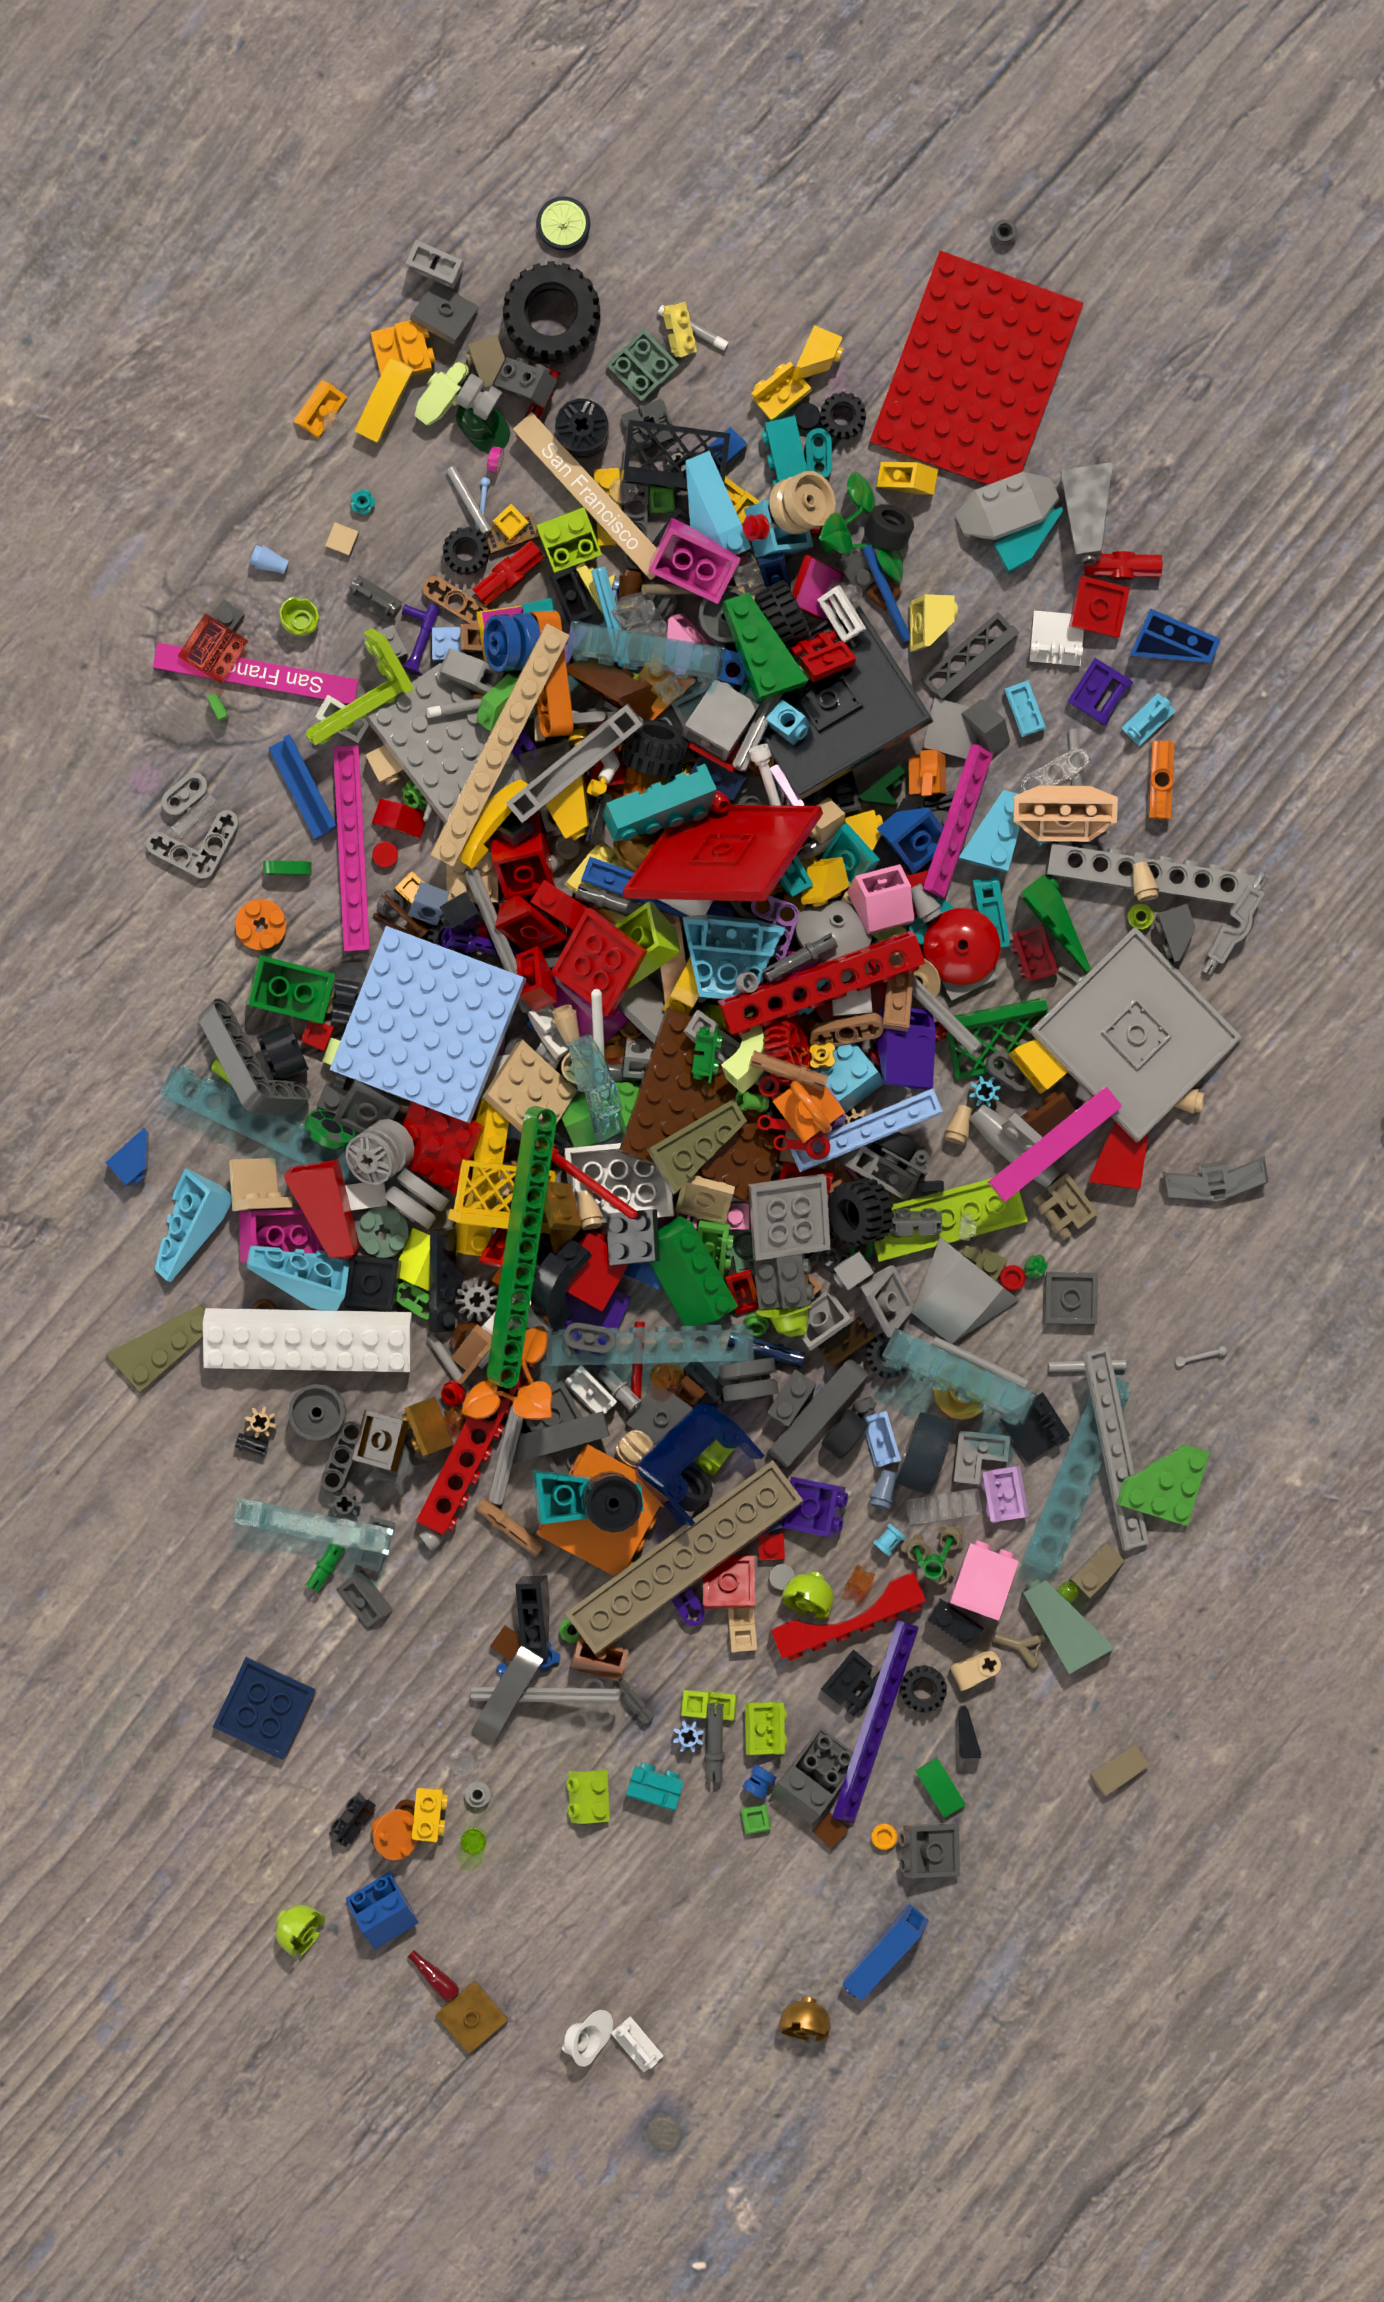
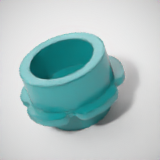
(364, 508)

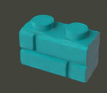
(654, 1786)

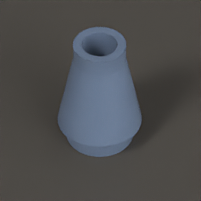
(884, 1491)

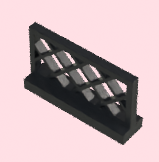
(666, 479)

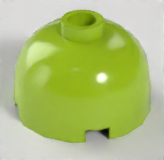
(810, 1594)
(298, 1928)

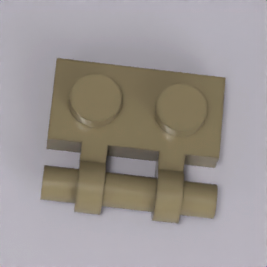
(1071, 1200)

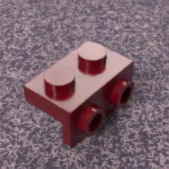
(1034, 953)

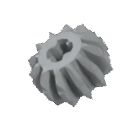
(471, 1294)

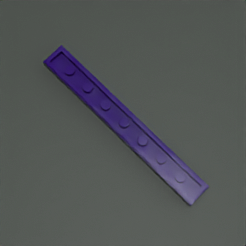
(875, 1721)

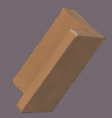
(472, 1351)

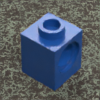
(731, 656)

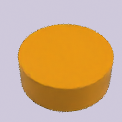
(884, 1836)

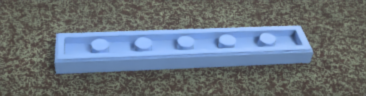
(873, 1128)

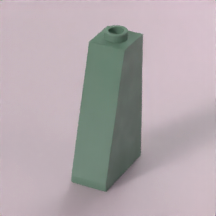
(1065, 1627)

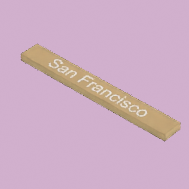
(587, 492)

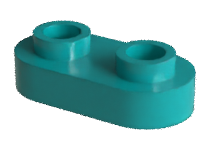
(819, 455)

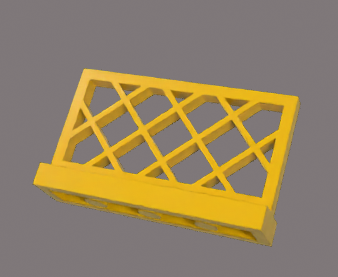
(487, 1217)

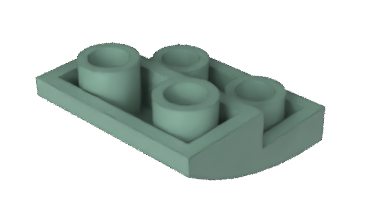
(643, 364)

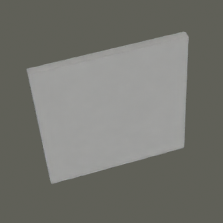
(1137, 1032)

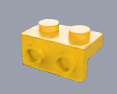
(780, 392)
(427, 1814)

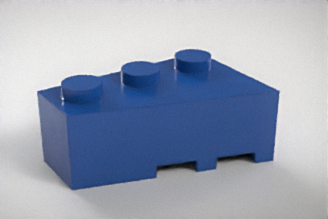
(1173, 639)

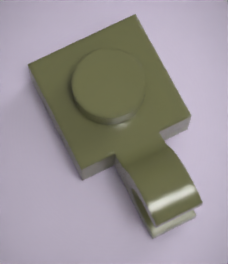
(987, 1260)

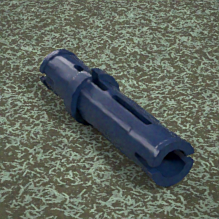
(770, 1350)

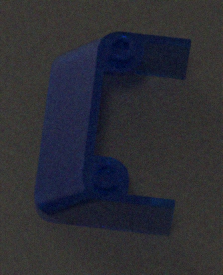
(680, 1446)

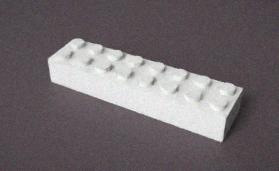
(307, 1340)

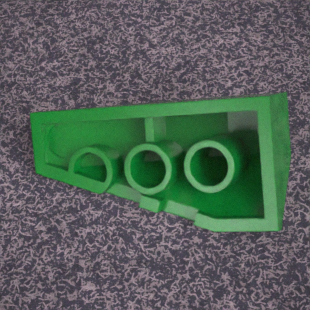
(1048, 906)

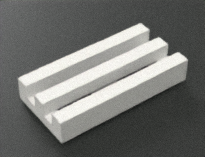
(841, 613)

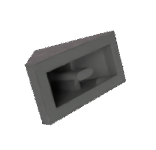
(987, 726)

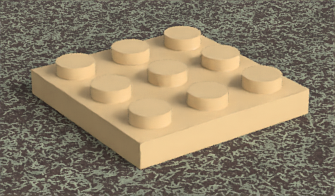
(528, 1082)

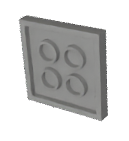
(789, 1217)

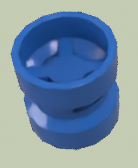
(762, 1776)

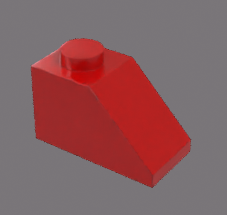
(540, 984)

